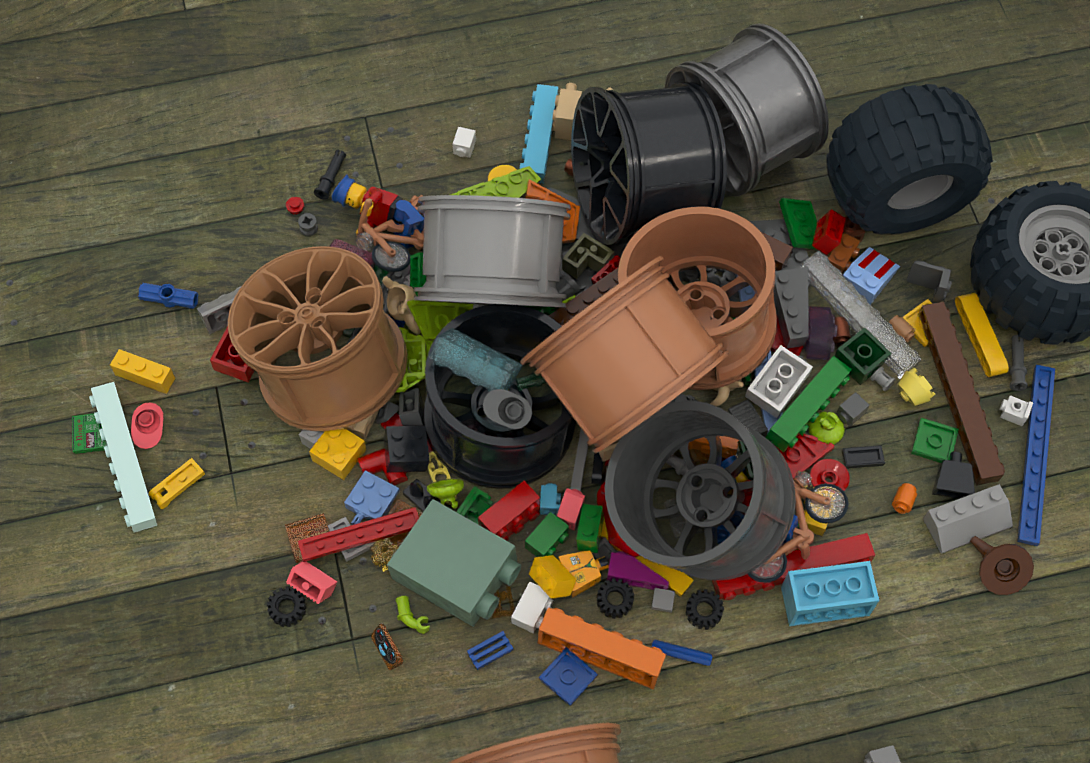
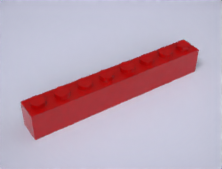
(833, 553)

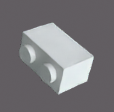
(531, 608)

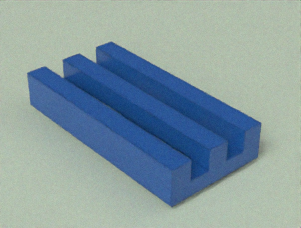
(505, 641)

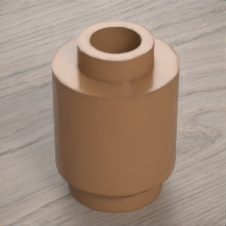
(902, 328)

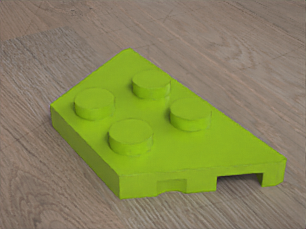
(434, 316)

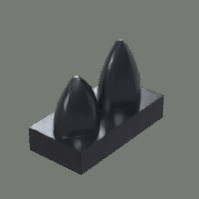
(418, 495)

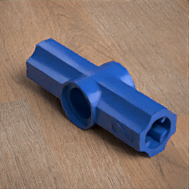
(177, 297)

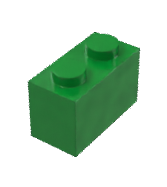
(590, 528)
(547, 536)

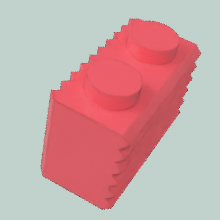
(311, 582)

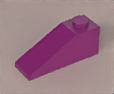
(634, 572)

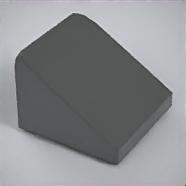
(386, 412)
(605, 549)

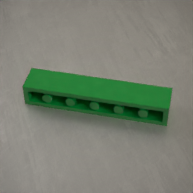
(808, 403)

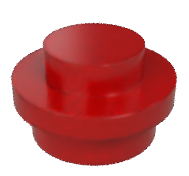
(295, 205)

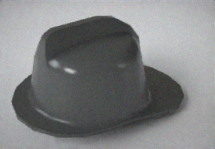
(507, 408)

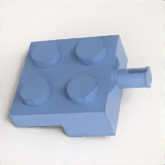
(370, 498)

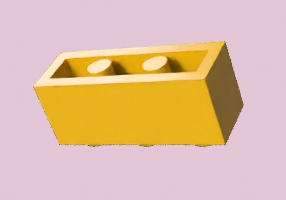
(142, 371)

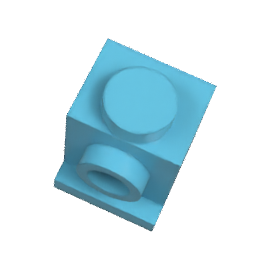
(549, 499)

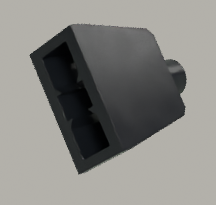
(954, 478)

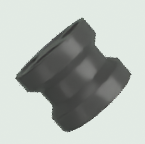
(306, 228)

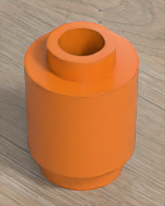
(904, 498)

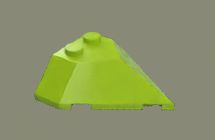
(416, 363)

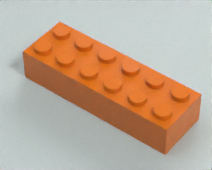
(601, 648)

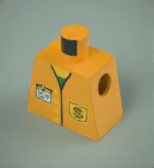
(584, 569)

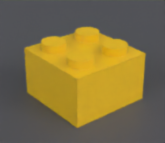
(338, 451)

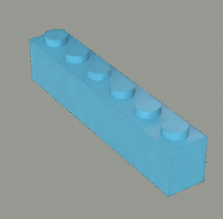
(540, 130)

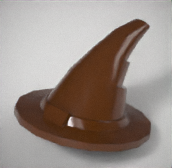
(1003, 567)

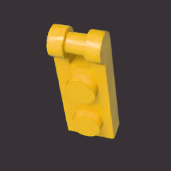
(176, 483)

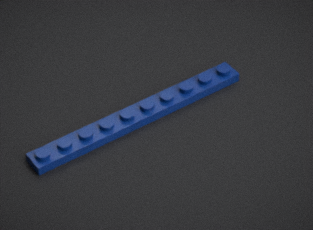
(1036, 456)

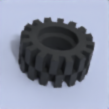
(615, 610)
(292, 617)
(704, 621)

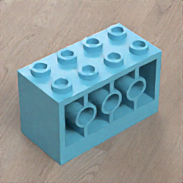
(829, 593)

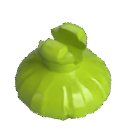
(827, 428)
(446, 490)

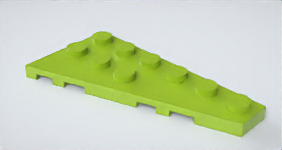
(509, 185)

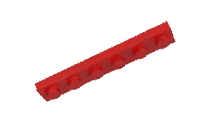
(358, 534)

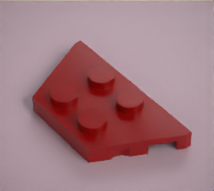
(805, 453)

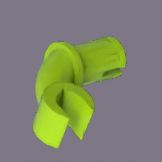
(406, 616)

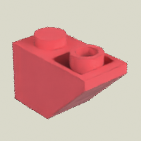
(571, 507)

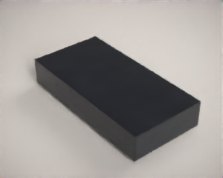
(863, 456)

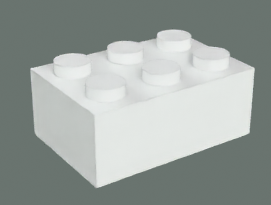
(778, 381)

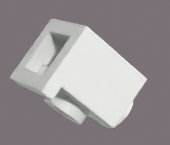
(1015, 410)

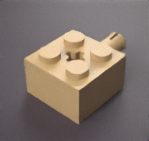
(564, 111)

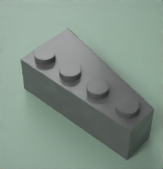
(792, 305)

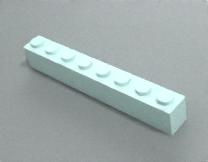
(123, 457)

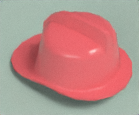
(147, 425)

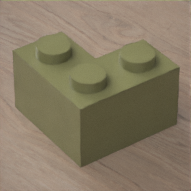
(586, 253)

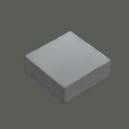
(663, 600)

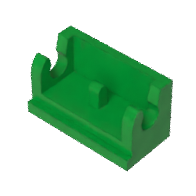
(475, 504)

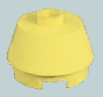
(915, 388)

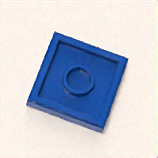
(568, 676)

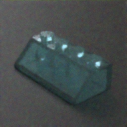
(474, 360)

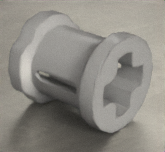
(883, 379)

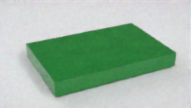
(800, 221)

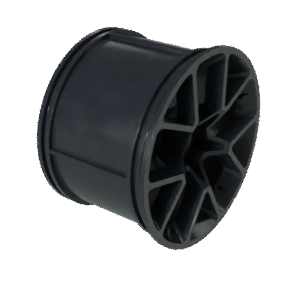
(645, 156)

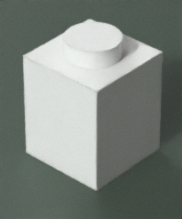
(464, 142)

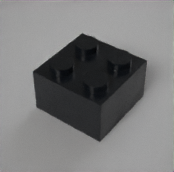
(406, 449)

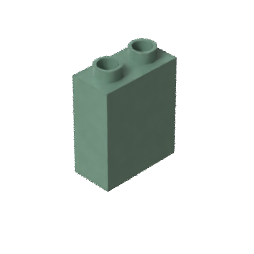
(454, 563)

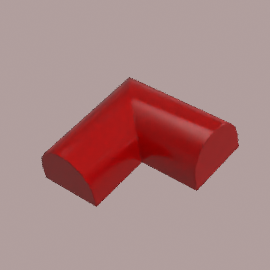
(376, 462)

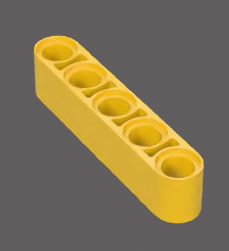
(981, 335)

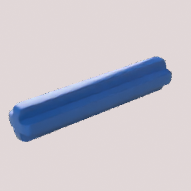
(683, 652)

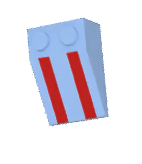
(870, 273)

